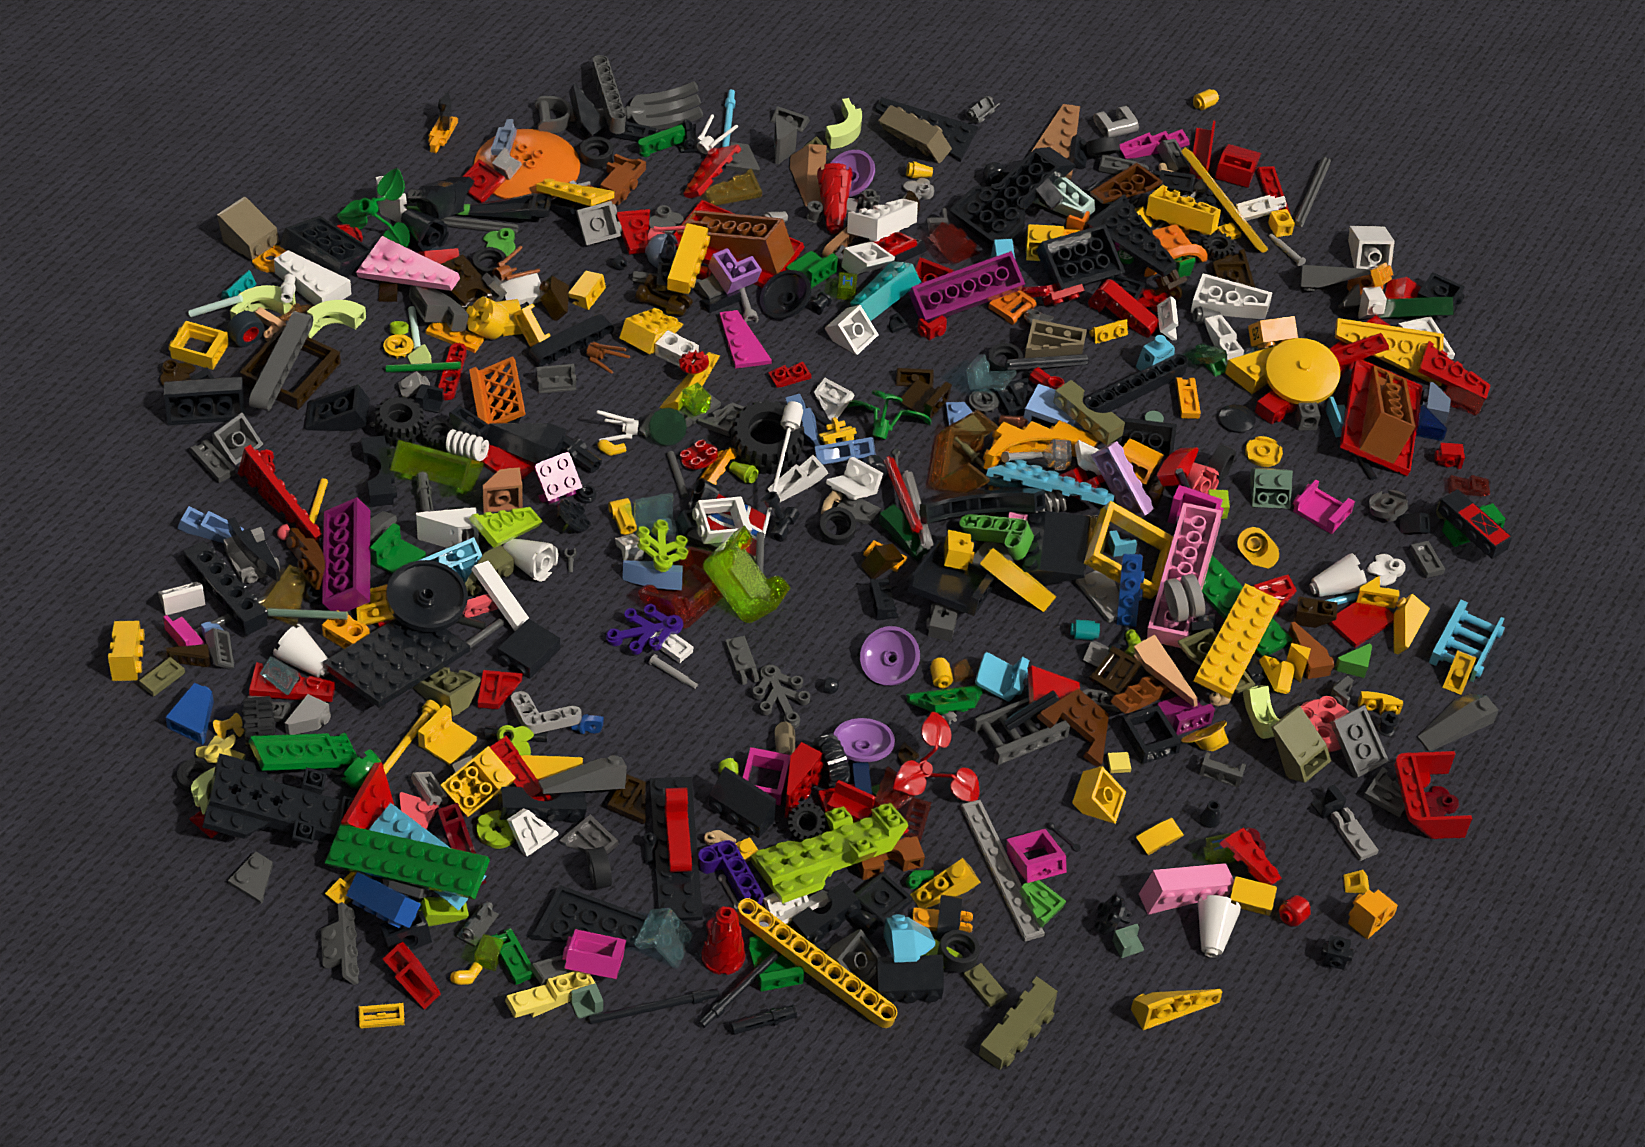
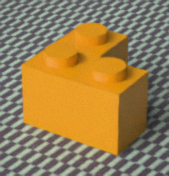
(1371, 912)

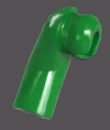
(917, 877)

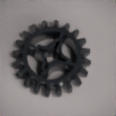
(834, 759)

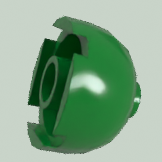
(360, 769)

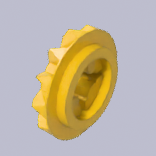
(390, 342)

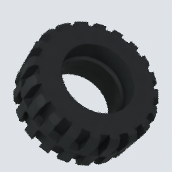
(764, 456)

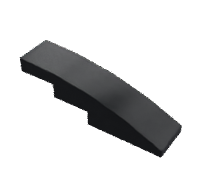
(255, 551)

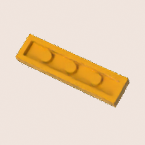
(1381, 274)

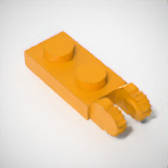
(929, 919)

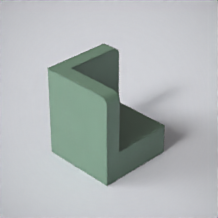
(1127, 941)
(586, 1001)

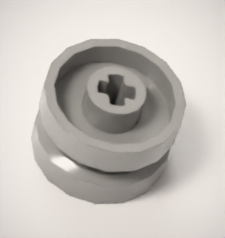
(1184, 598)

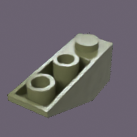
(501, 562)

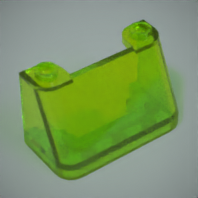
(742, 580)

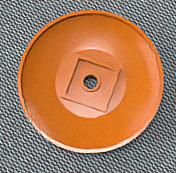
(548, 159)

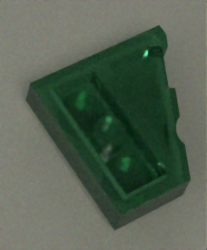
(1205, 354)

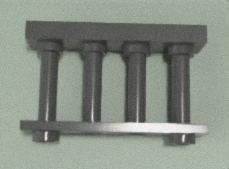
(1020, 745)

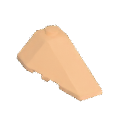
(1160, 665)

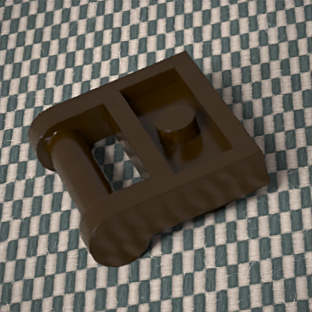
(1119, 675)

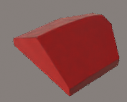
(1401, 288)

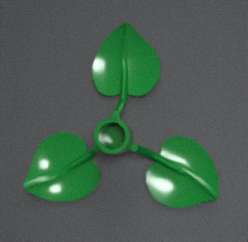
(356, 212)
(881, 425)

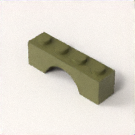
(1103, 426)

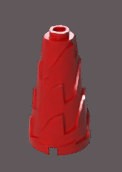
(834, 192)
(724, 944)

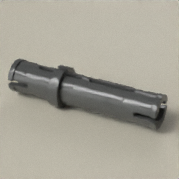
(424, 492)

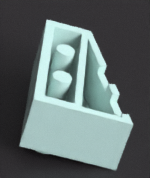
(1075, 200)

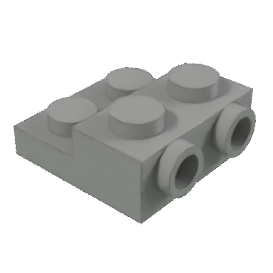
(599, 222)

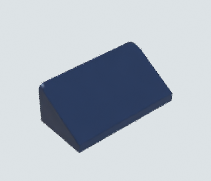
(862, 776)

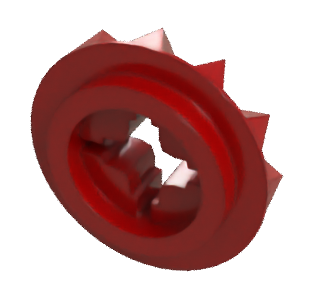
(699, 365)

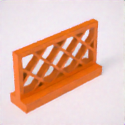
(484, 399)

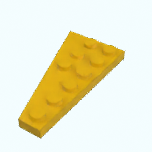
(1405, 344)

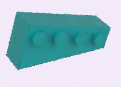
(886, 288)

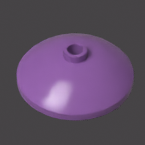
(862, 169)
(882, 646)
(865, 739)

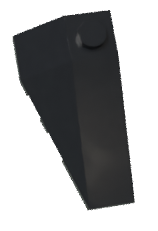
(527, 440)

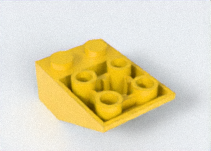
(647, 328)
(478, 781)

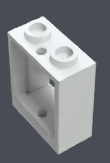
(733, 505)

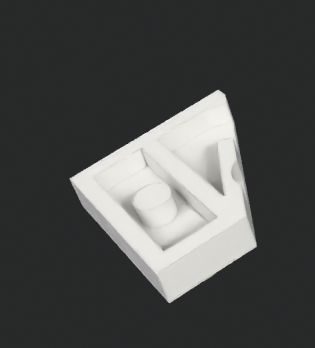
(833, 397)

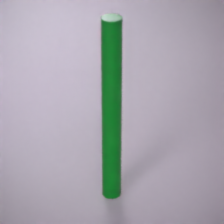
(423, 367)

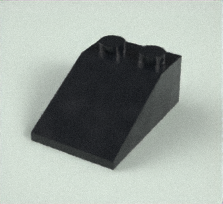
(339, 411)

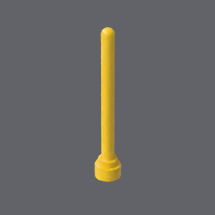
(430, 708)

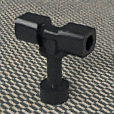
(782, 519)

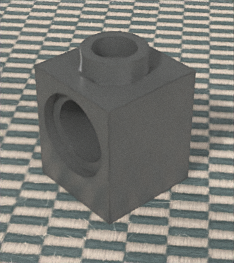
(1307, 416)

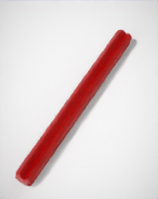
(903, 495)

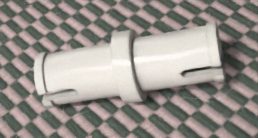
(288, 288)

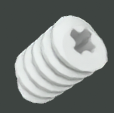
(466, 445)

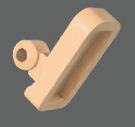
(270, 320)

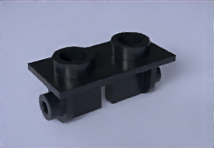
(690, 143)

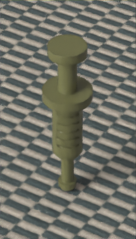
(975, 457)

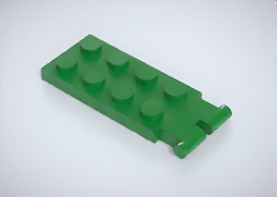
(302, 751)

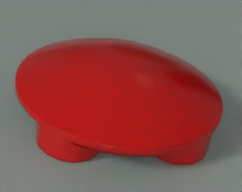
(699, 455)

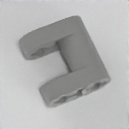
(1126, 124)

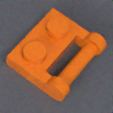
(1005, 304)

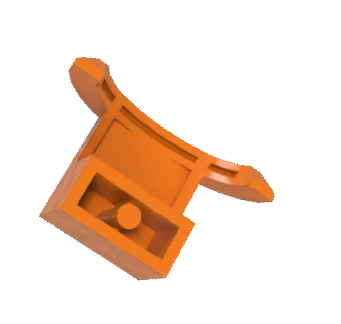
(1177, 245)

